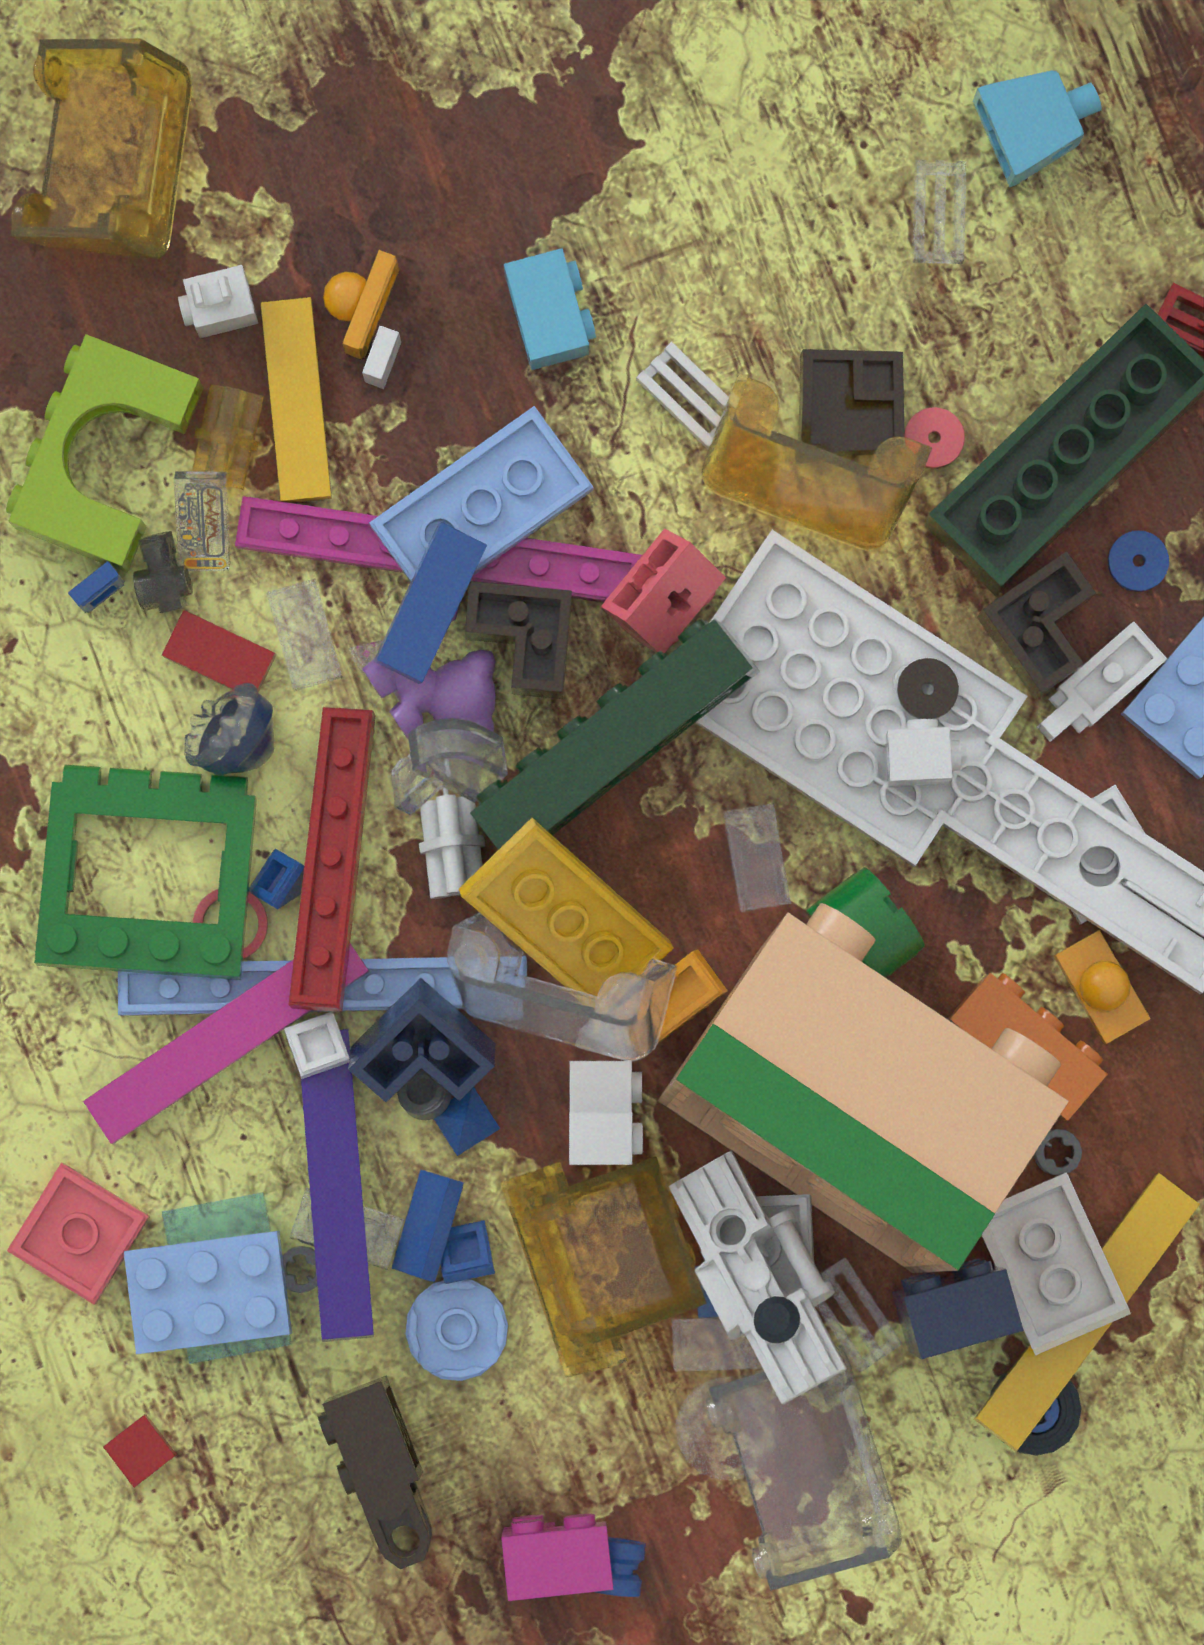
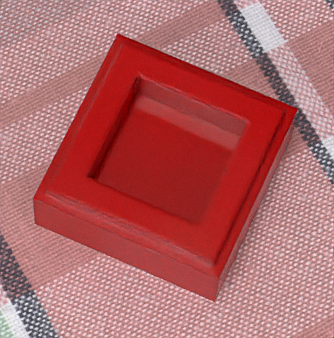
(139, 1450)

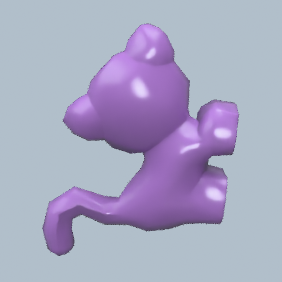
(454, 690)

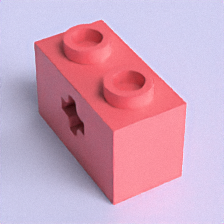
(663, 592)

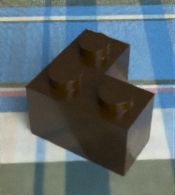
(533, 621)
(1026, 621)

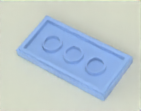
(491, 493)

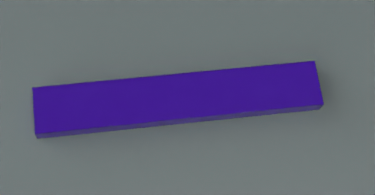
(337, 1204)

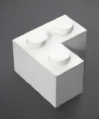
(602, 1113)

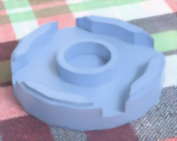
(456, 1329)

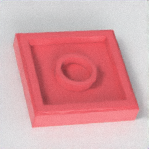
(78, 1233)

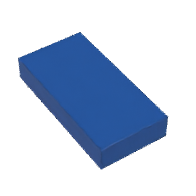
(427, 1225)

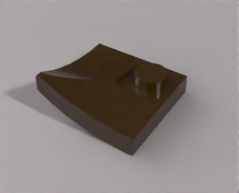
(850, 399)

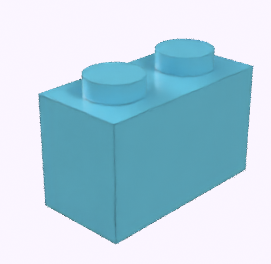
(548, 309)

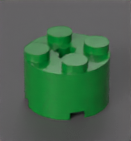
(867, 903)

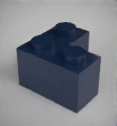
(423, 1034)

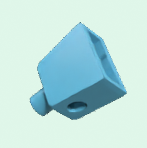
(1033, 120)

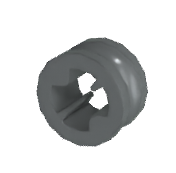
(1066, 1139)
(291, 1280)

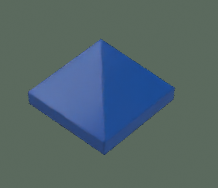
(278, 880)
(466, 1122)

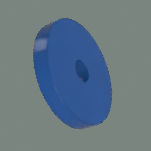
(1122, 566)

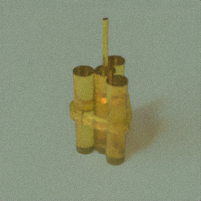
(228, 433)

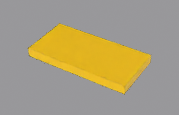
(562, 912)

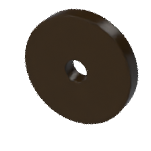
(927, 672)

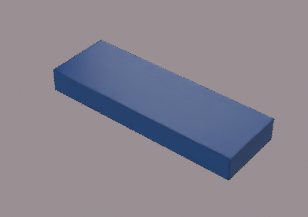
(430, 603)

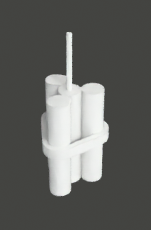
(450, 843)

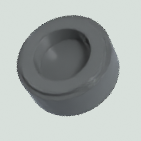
(423, 1097)

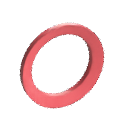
(209, 899)

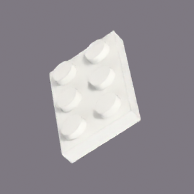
(1054, 1264)

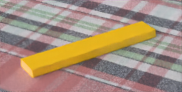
(1131, 1254)

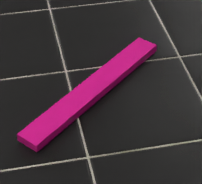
(349, 540)

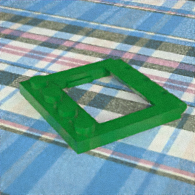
(143, 943)

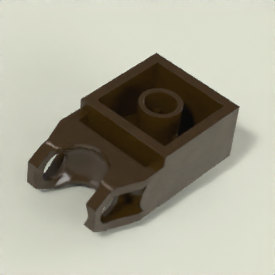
(379, 1465)

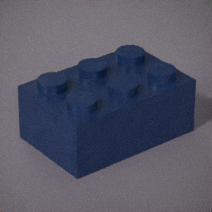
(956, 1309)

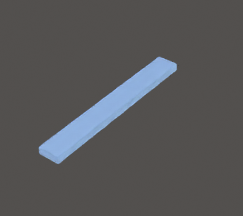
(202, 995)

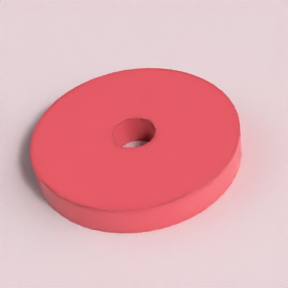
(946, 426)

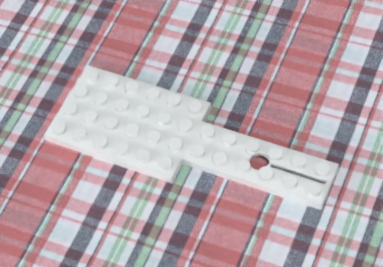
(822, 723)

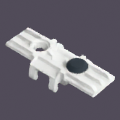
(743, 1288)

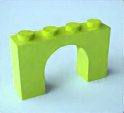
(99, 383)

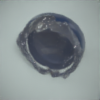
(231, 732)

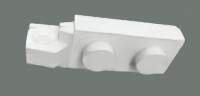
(1102, 682)

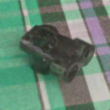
(163, 582)

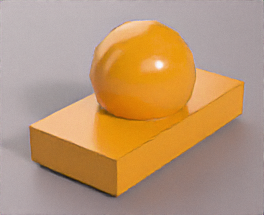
(361, 301)
(1102, 987)
(692, 991)

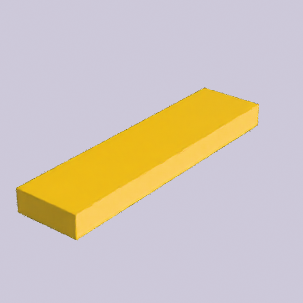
(296, 400)

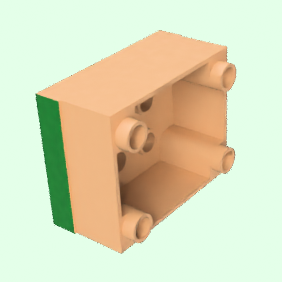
(866, 1095)

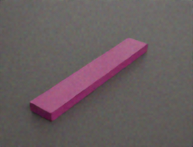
(201, 1053)

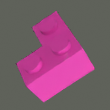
(556, 1560)

